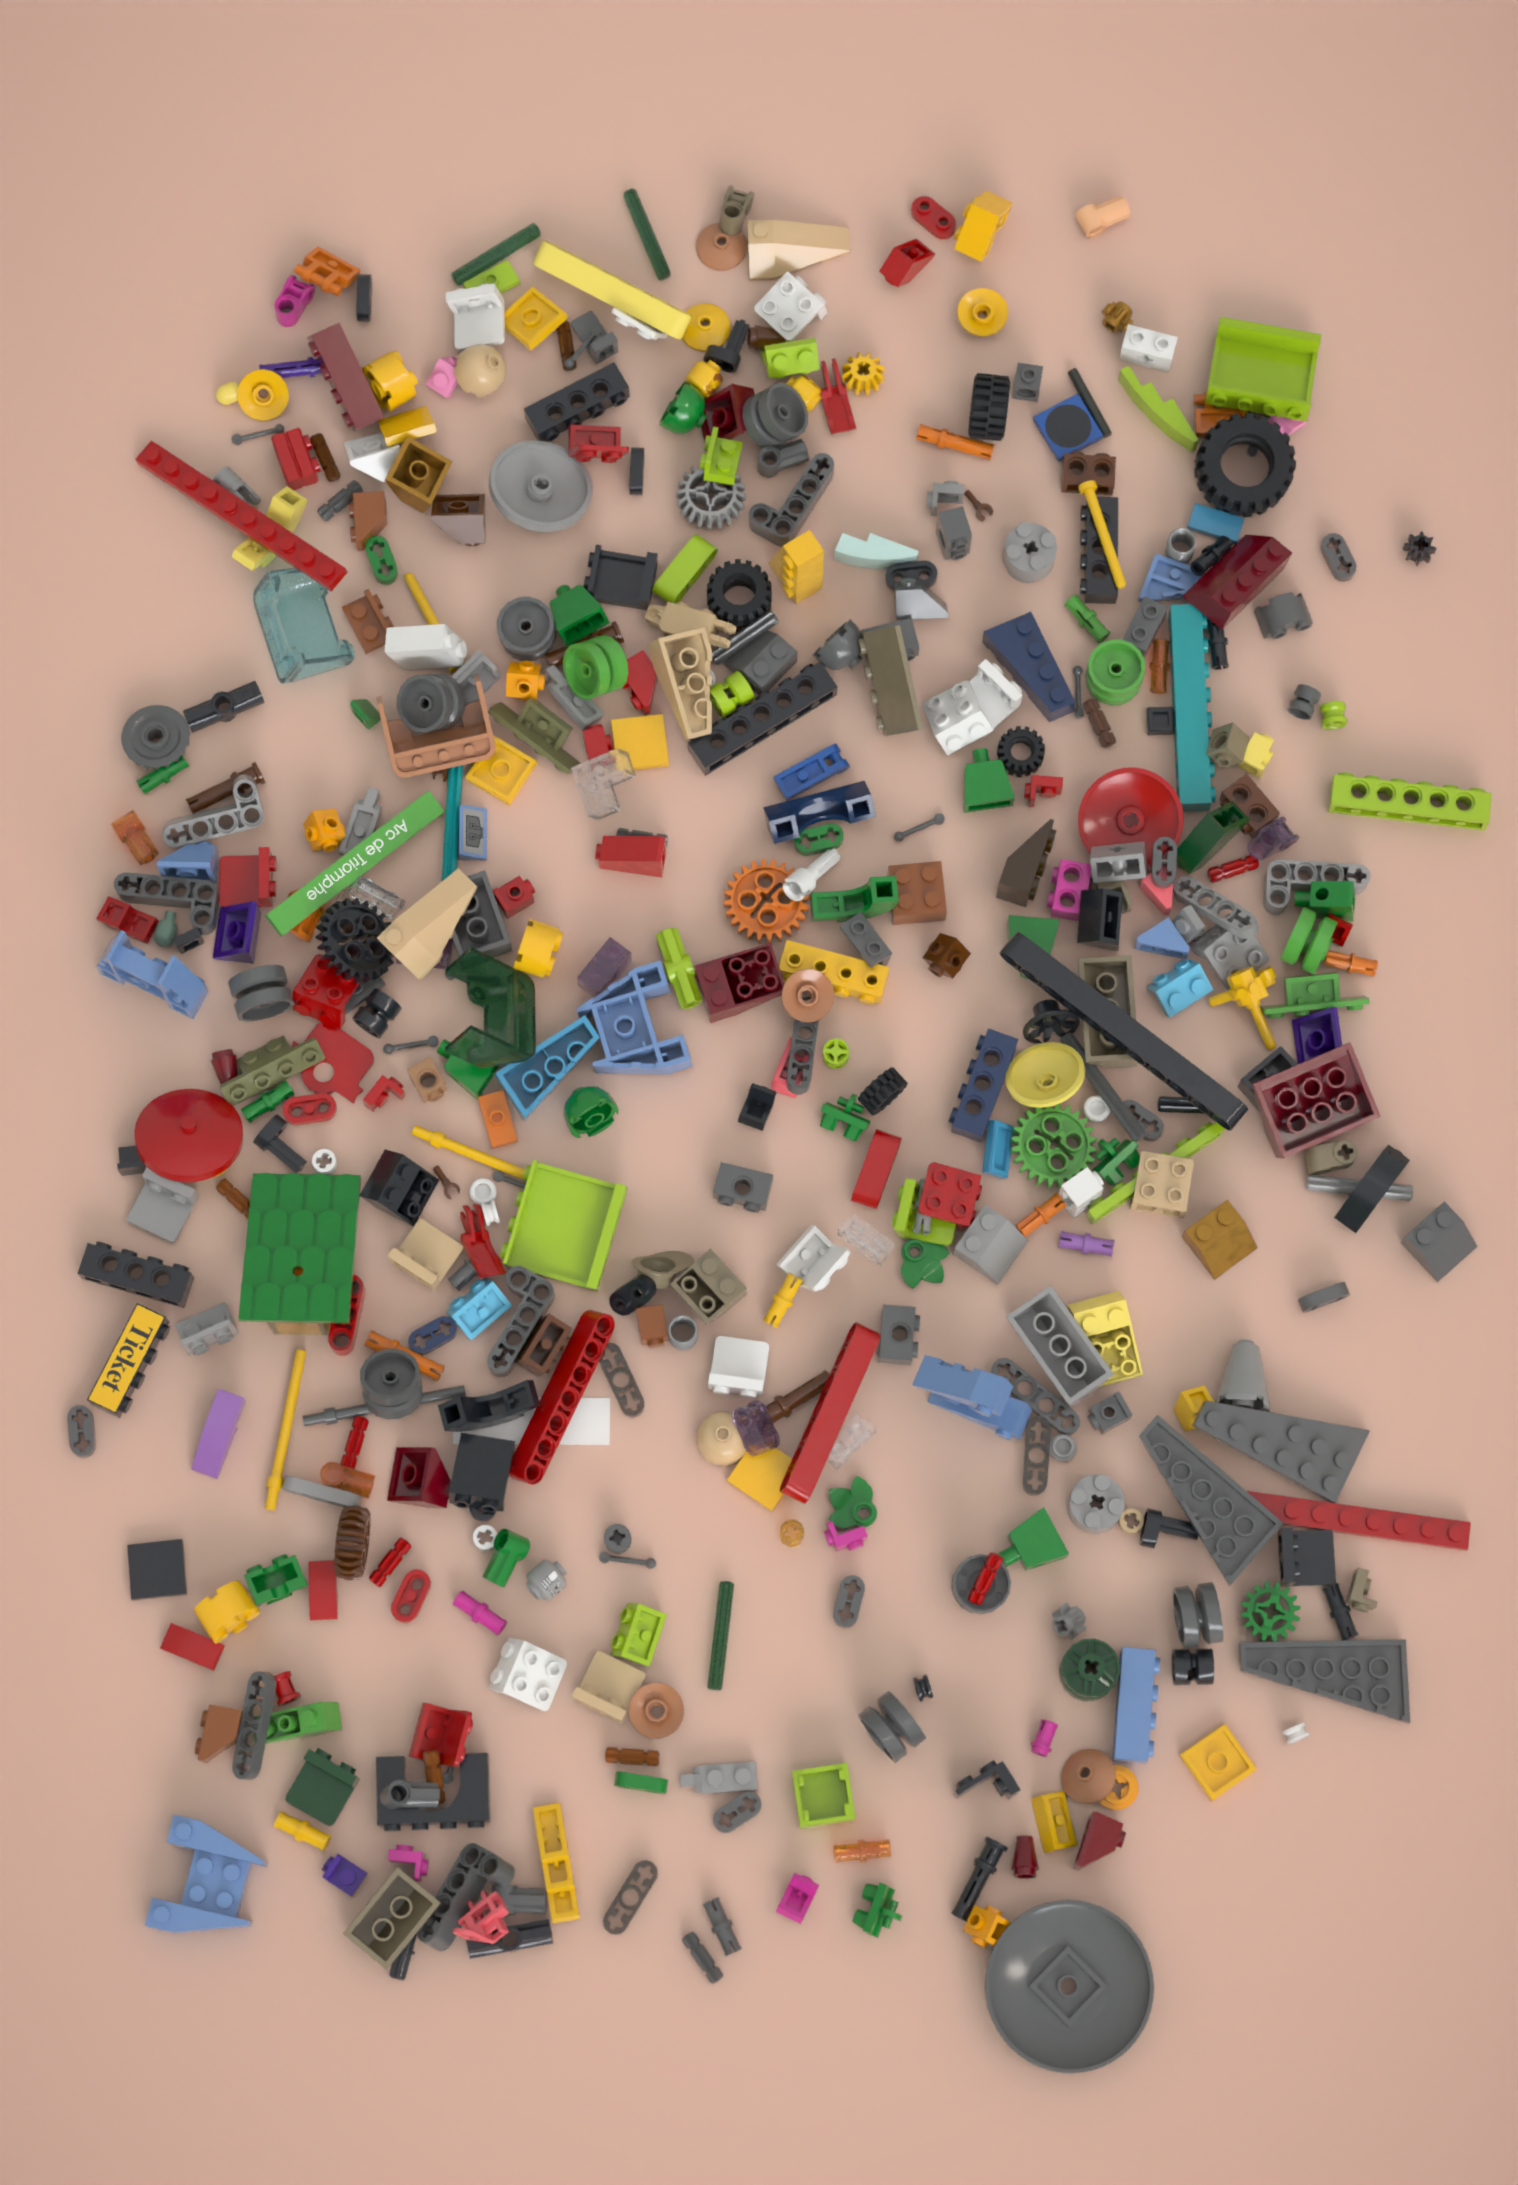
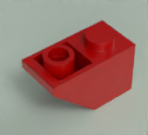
(641, 682)

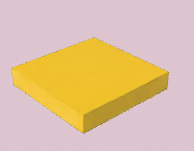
(533, 318)
(411, 423)
(643, 740)
(503, 772)
(761, 1476)
(1218, 1762)

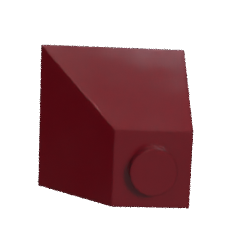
(725, 411)
(419, 1478)
(1099, 1839)

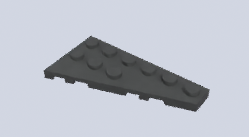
(1298, 1448)
(1219, 1509)
(1351, 1672)

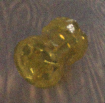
(797, 1526)

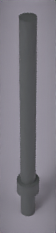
(331, 1415)

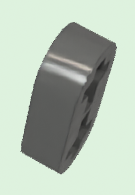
(1343, 554)
(1158, 862)
(1147, 1117)
(1323, 1297)
(75, 1431)
(842, 1600)
(733, 1806)

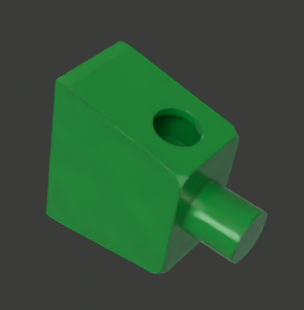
(576, 613)
(986, 784)
(1329, 897)
(1039, 930)
(465, 1074)
(1034, 1543)

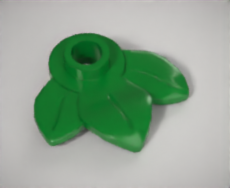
(925, 1265)
(850, 1502)

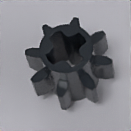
(1412, 548)

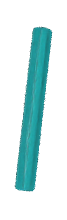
(451, 830)

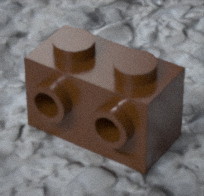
(543, 1345)

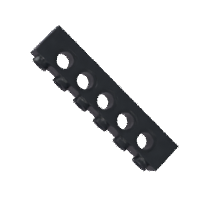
(756, 731)

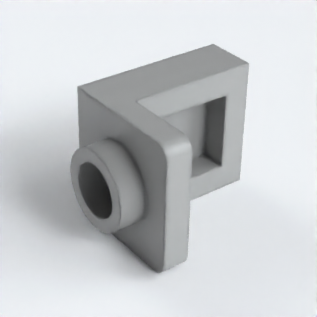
(945, 493)
(1189, 924)

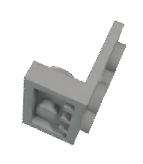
(1228, 952)
(162, 1206)
(206, 1329)

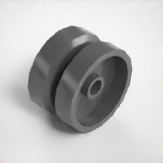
(775, 415)
(512, 627)
(430, 702)
(261, 993)
(391, 1383)
(1197, 1615)
(888, 1729)

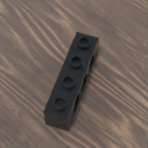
(606, 379)
(1098, 589)
(174, 1292)

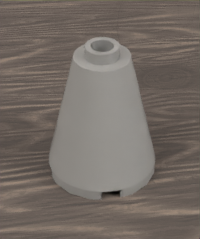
(1244, 1378)

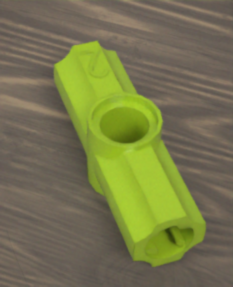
(679, 968)

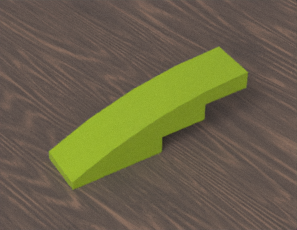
(1163, 414)

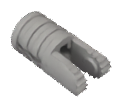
(230, 481)

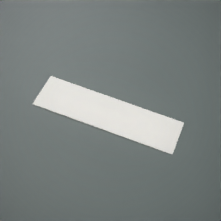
(587, 1426)

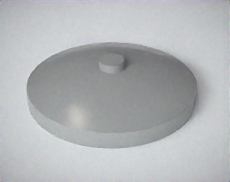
(540, 486)

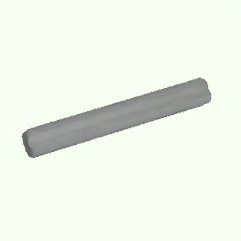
(1346, 1186)

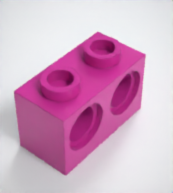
(1068, 889)

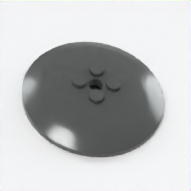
(1109, 1995)

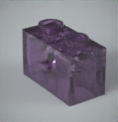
(604, 968)

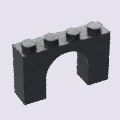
(469, 1806)

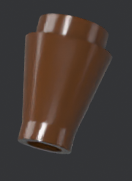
(763, 336)

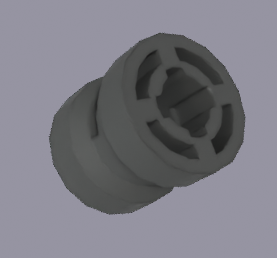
(1304, 702)

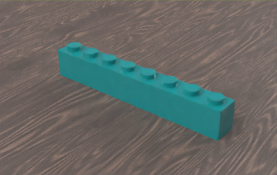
(1190, 707)

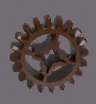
(352, 1542)

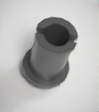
(463, 1275)

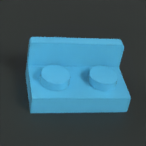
(478, 1307)

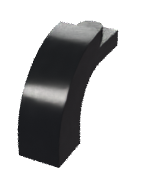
(1372, 1188)
(488, 1410)

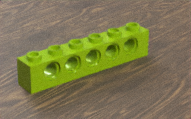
(1343, 802)

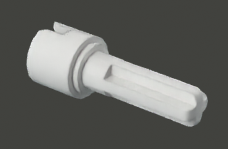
(803, 880)

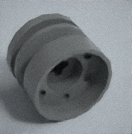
(965, 1578)

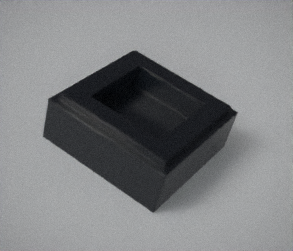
(1160, 720)
(188, 940)

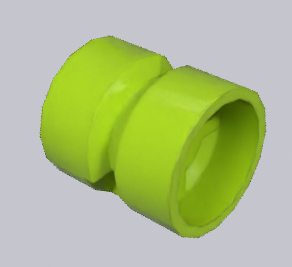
(738, 690)

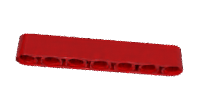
(561, 1396)
(830, 1413)

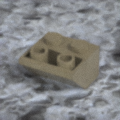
(709, 1287)

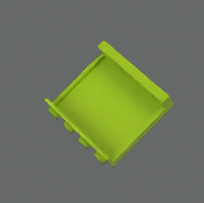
(1263, 369)
(564, 1225)

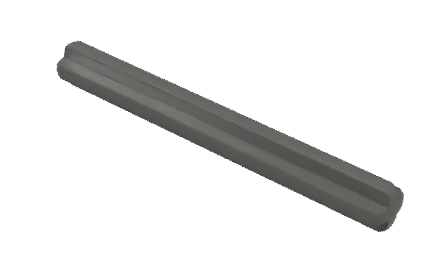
(1106, 1092)

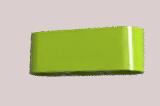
(685, 569)

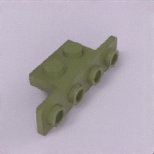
(539, 729)
(269, 1067)

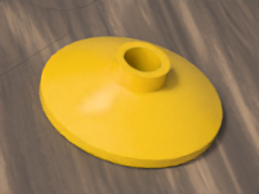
(986, 302)
(715, 333)
(263, 407)

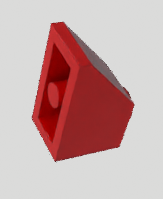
(906, 262)

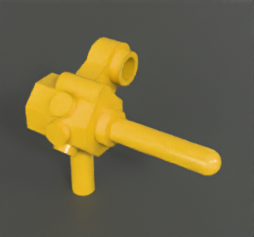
(1247, 990)

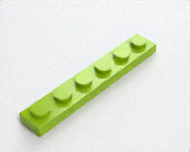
(1122, 1192)

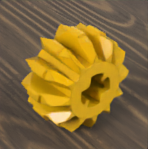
(862, 382)

